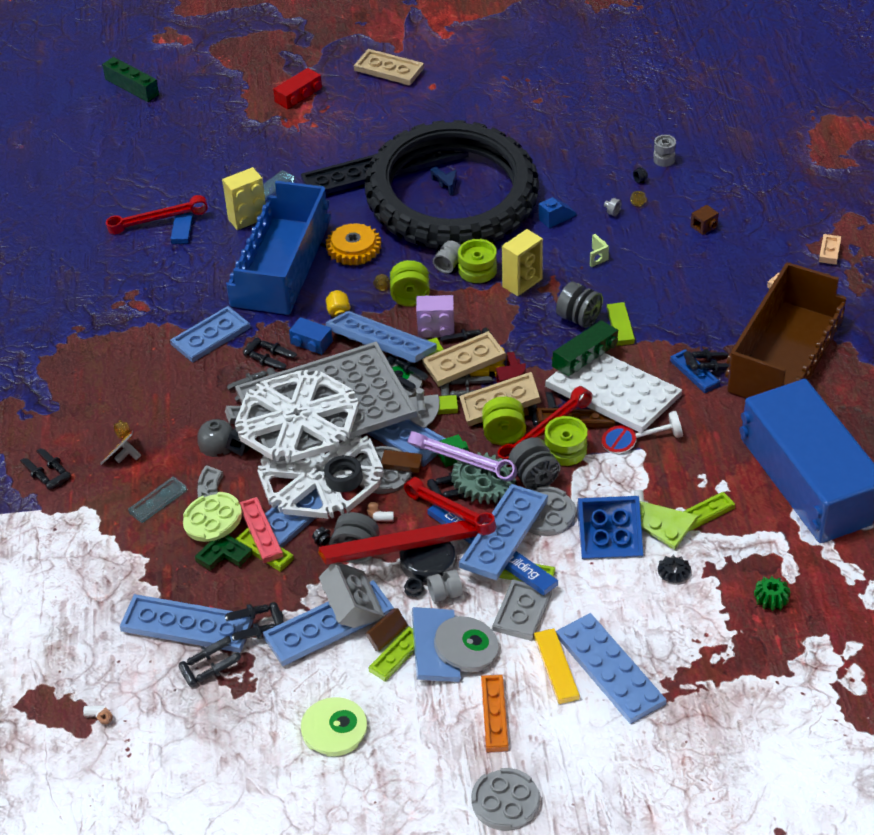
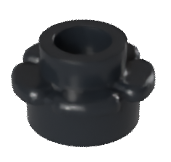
(640, 175)
(321, 536)
(413, 587)

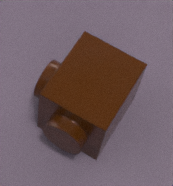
(704, 219)

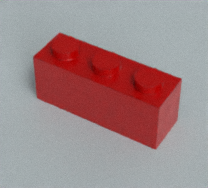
(297, 88)

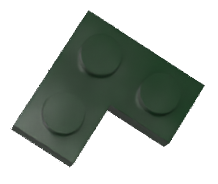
(223, 548)

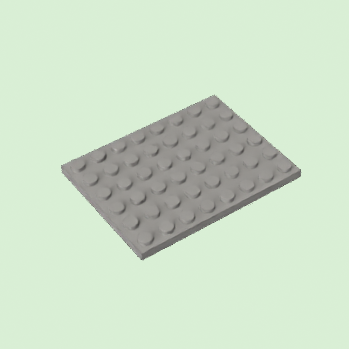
(362, 369)

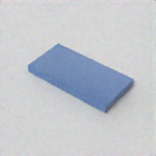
(210, 334)
(398, 434)
(288, 526)
(427, 662)

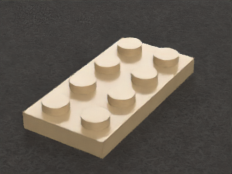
(389, 67)
(463, 358)
(520, 387)

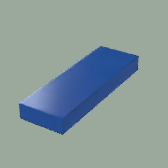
(182, 228)
(701, 378)

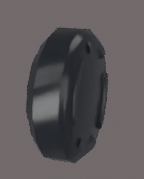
(428, 560)

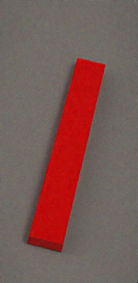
(397, 542)

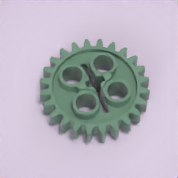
(480, 482)

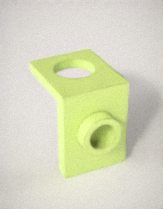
(600, 247)

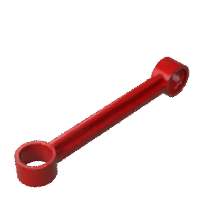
(117, 224)
(564, 410)
(415, 488)

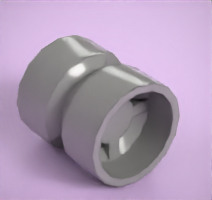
(664, 150)
(447, 257)
(444, 586)

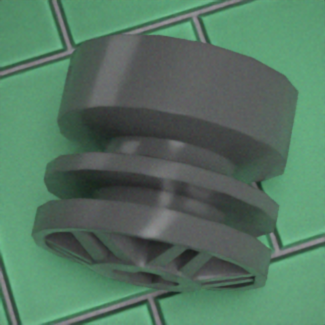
(579, 304)
(534, 463)

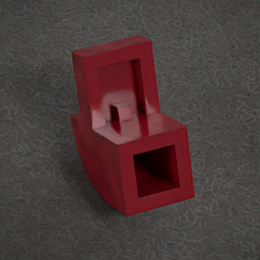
(512, 369)

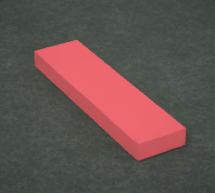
(260, 530)

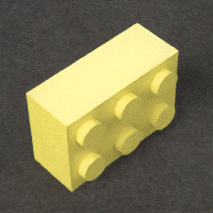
(244, 197)
(522, 262)

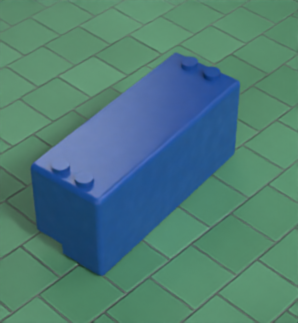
(280, 249)
(811, 459)

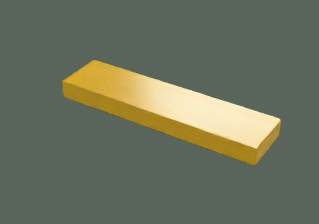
(556, 666)

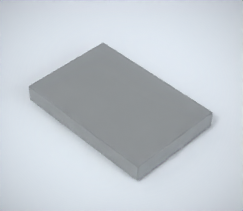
(521, 611)

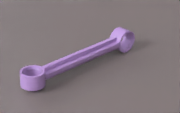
(423, 442)

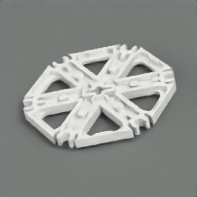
(291, 426)
(307, 479)

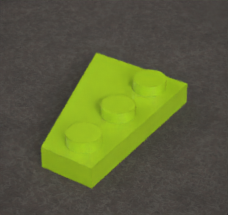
(665, 523)

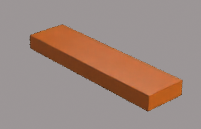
(494, 713)

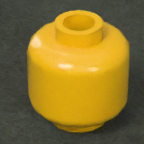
(337, 303)

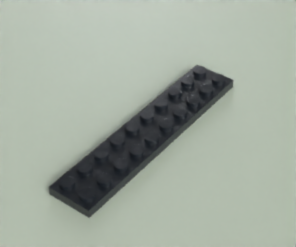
(353, 172)

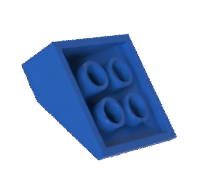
(610, 527)

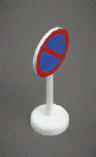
(622, 438)

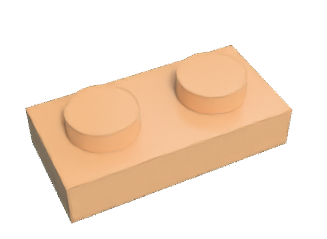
(830, 249)

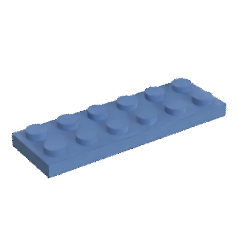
(388, 338)
(513, 519)
(182, 622)
(313, 630)
(611, 668)

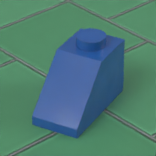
(554, 212)

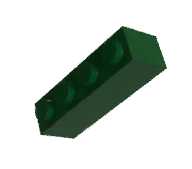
(130, 79)
(585, 348)

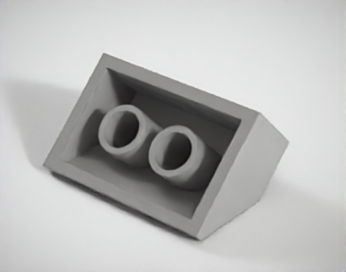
(350, 595)

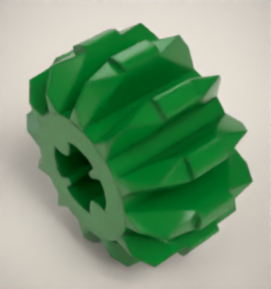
(772, 593)

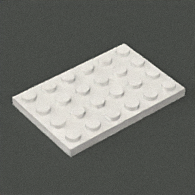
(619, 391)

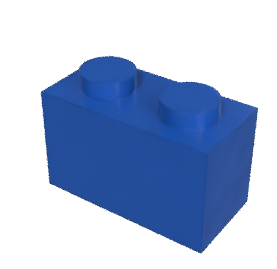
(311, 335)

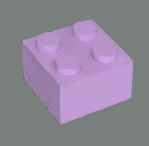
(435, 316)

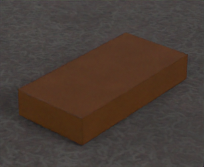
(401, 461)
(386, 629)

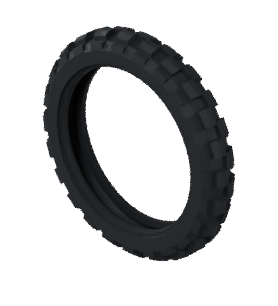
(451, 137)

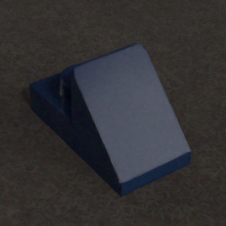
(447, 180)

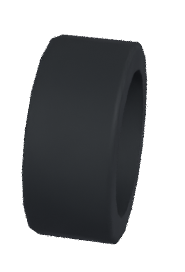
(343, 463)

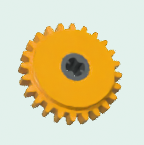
(353, 244)

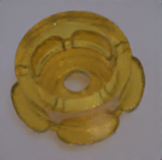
(638, 198)
(381, 282)
(121, 429)

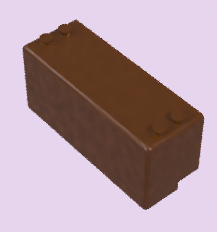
(786, 332)

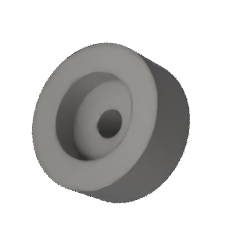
(613, 207)

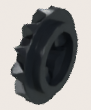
(667, 573)

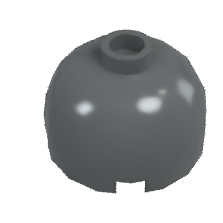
(213, 437)

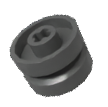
(354, 527)

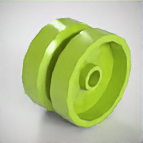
(477, 260)
(408, 281)
(503, 420)
(566, 439)

